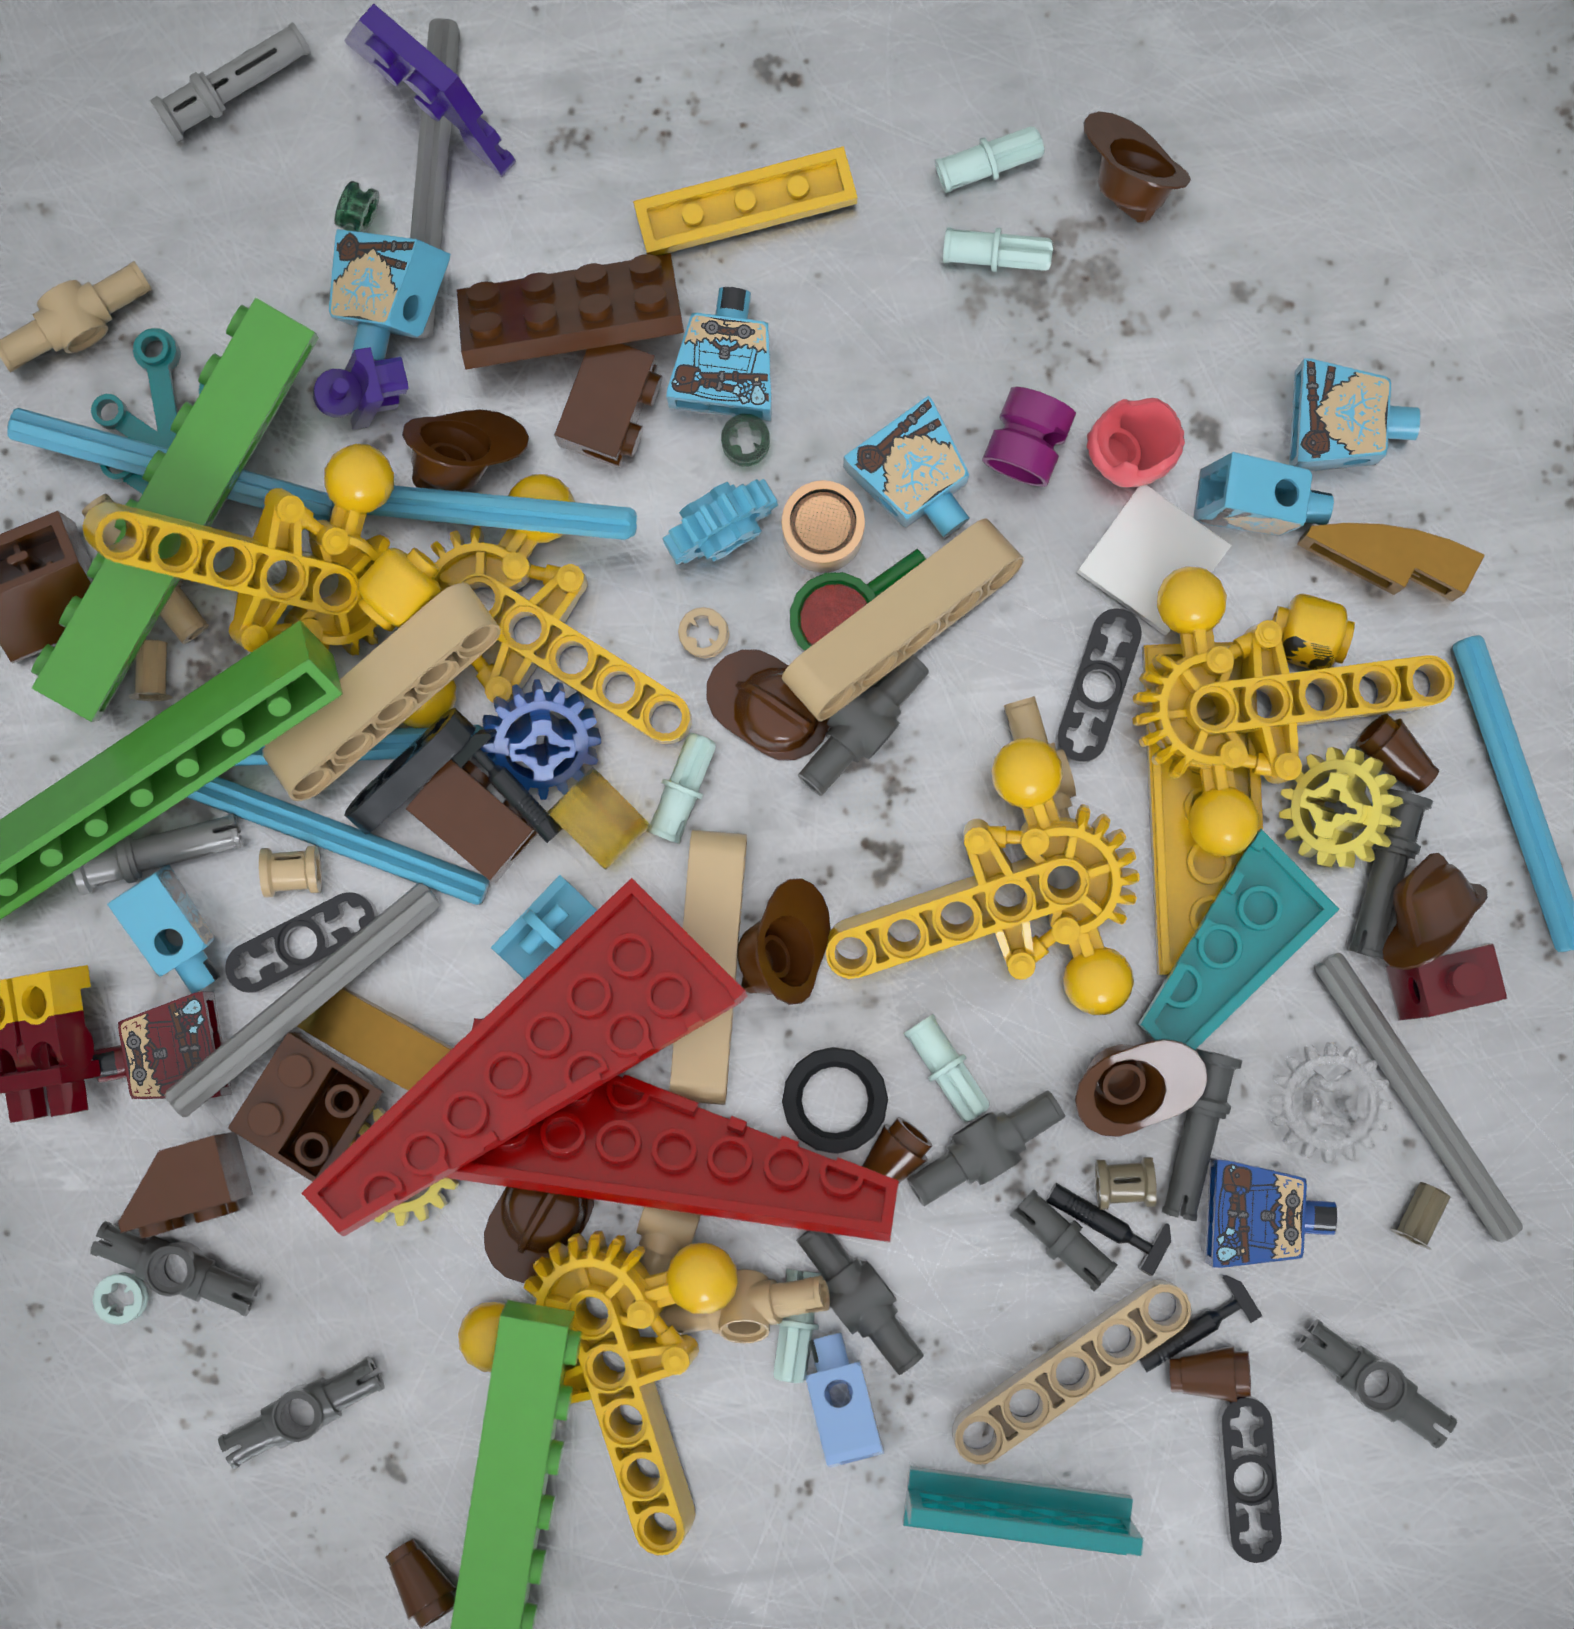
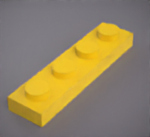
(746, 202)

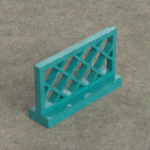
(1021, 1511)

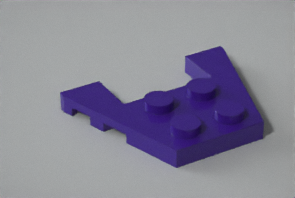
(437, 87)

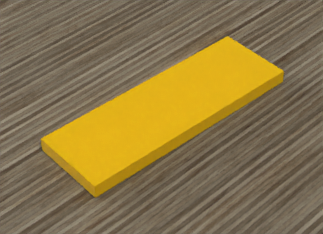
(1182, 872)

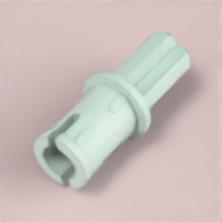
(989, 158)
(997, 249)
(682, 788)
(948, 1069)
(794, 1339)

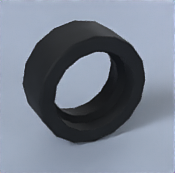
(828, 1141)

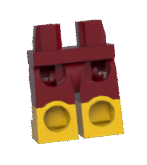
(45, 1044)

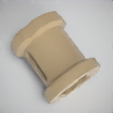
(290, 871)

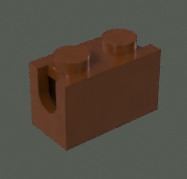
(608, 402)
(472, 819)

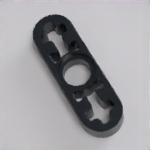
(1124, 652)
(410, 771)
(258, 946)
(1239, 1520)

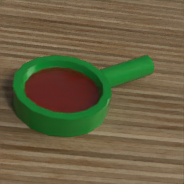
(836, 596)

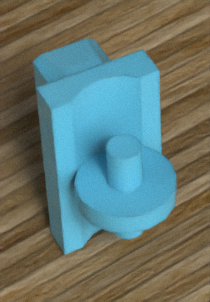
(543, 927)

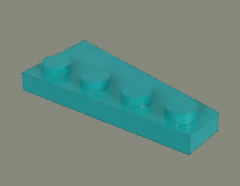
(1243, 939)

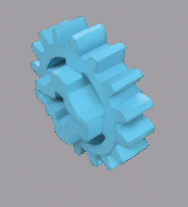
(720, 521)

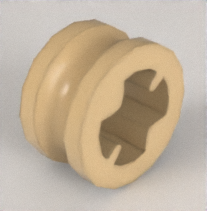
(692, 644)

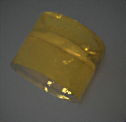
(599, 818)

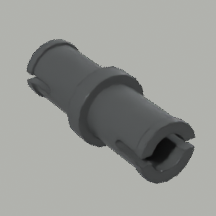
(1064, 1240)

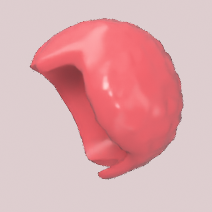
(1136, 442)

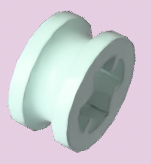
(131, 1311)

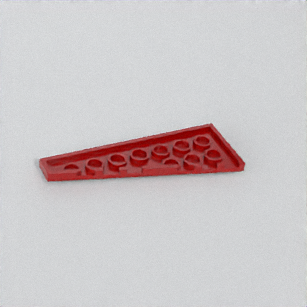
(578, 1020)
(669, 1154)

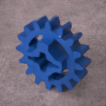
(561, 738)

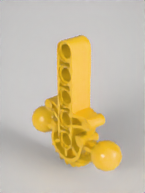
(355, 481)
(507, 569)
(1027, 777)
(1223, 816)
(698, 1280)

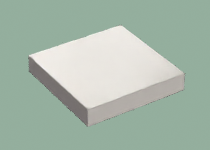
(1144, 547)

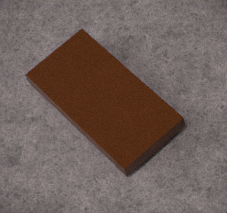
(568, 311)

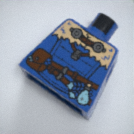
(1260, 1215)

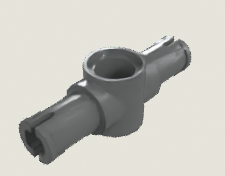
(862, 725)
(986, 1148)
(148, 1261)
(861, 1299)
(1399, 1400)
(277, 1427)

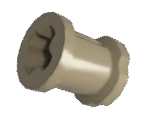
(1137, 1181)

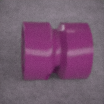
(1027, 441)

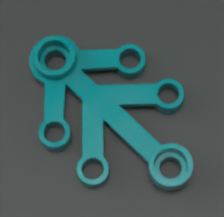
(163, 401)

